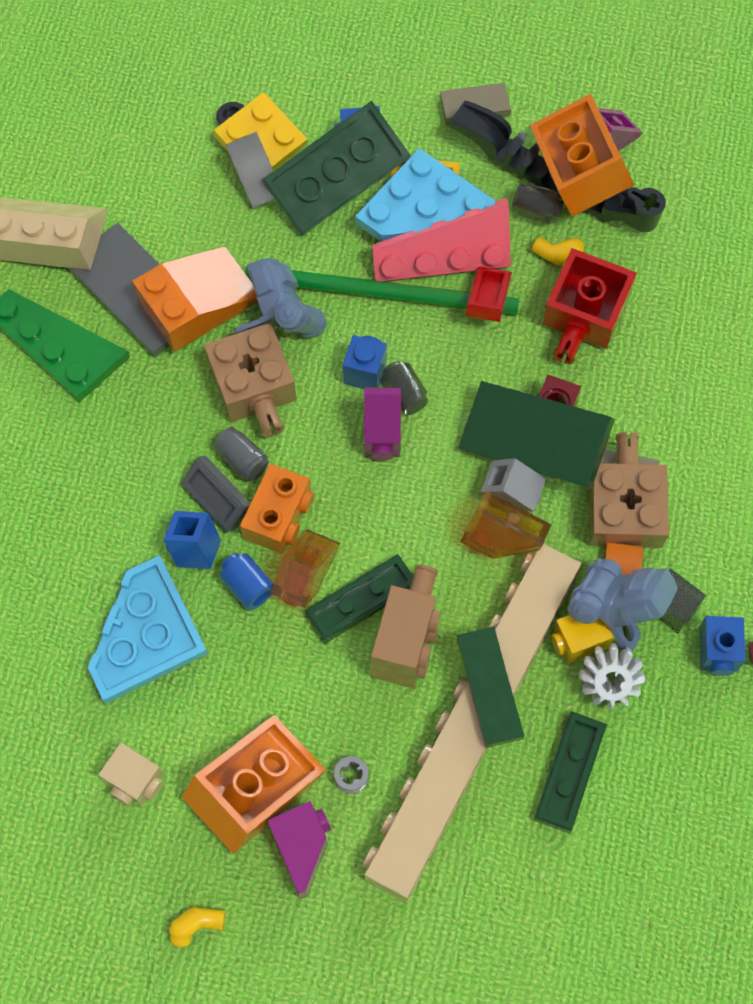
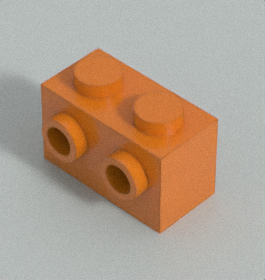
(277, 508)

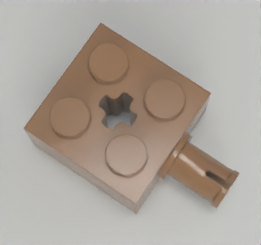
(252, 376)
(638, 484)
(405, 630)

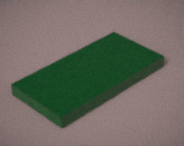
(336, 168)
(538, 432)

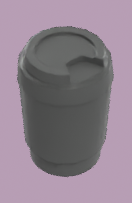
(241, 454)

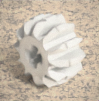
(612, 690)

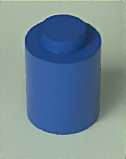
(246, 580)

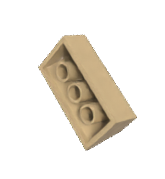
(50, 233)

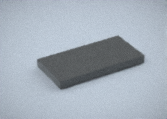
(114, 267)

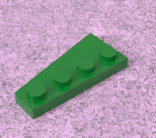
(58, 346)

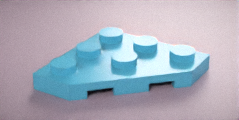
(418, 197)
(144, 633)

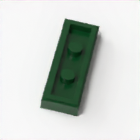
(358, 599)
(490, 687)
(570, 772)

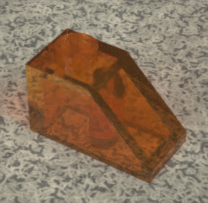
(504, 529)
(304, 568)

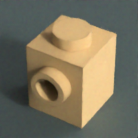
(131, 776)

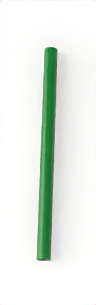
(390, 290)

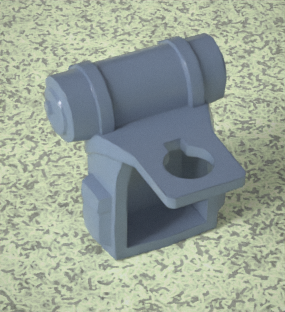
(278, 300)
(622, 598)

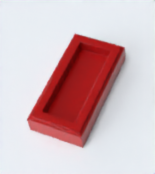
(488, 294)

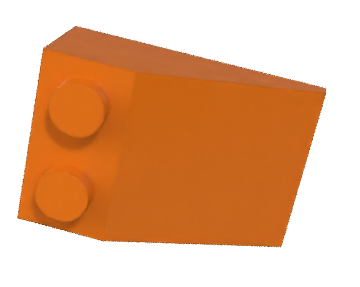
(581, 155)
(194, 295)
(252, 783)

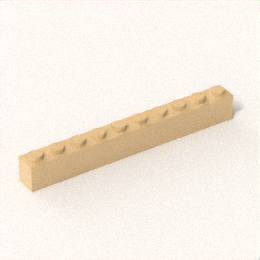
(460, 745)

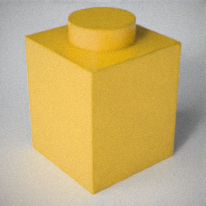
(579, 639)

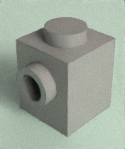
(514, 483)

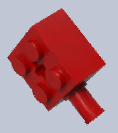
(587, 302)

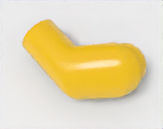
(557, 252)
(192, 921)

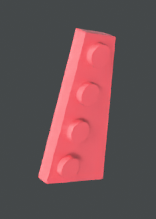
(448, 246)

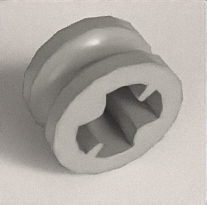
(344, 765)

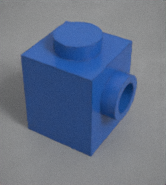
(364, 362)
(192, 539)
(722, 644)

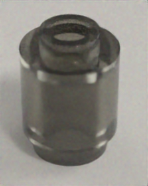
(537, 203)
(412, 390)

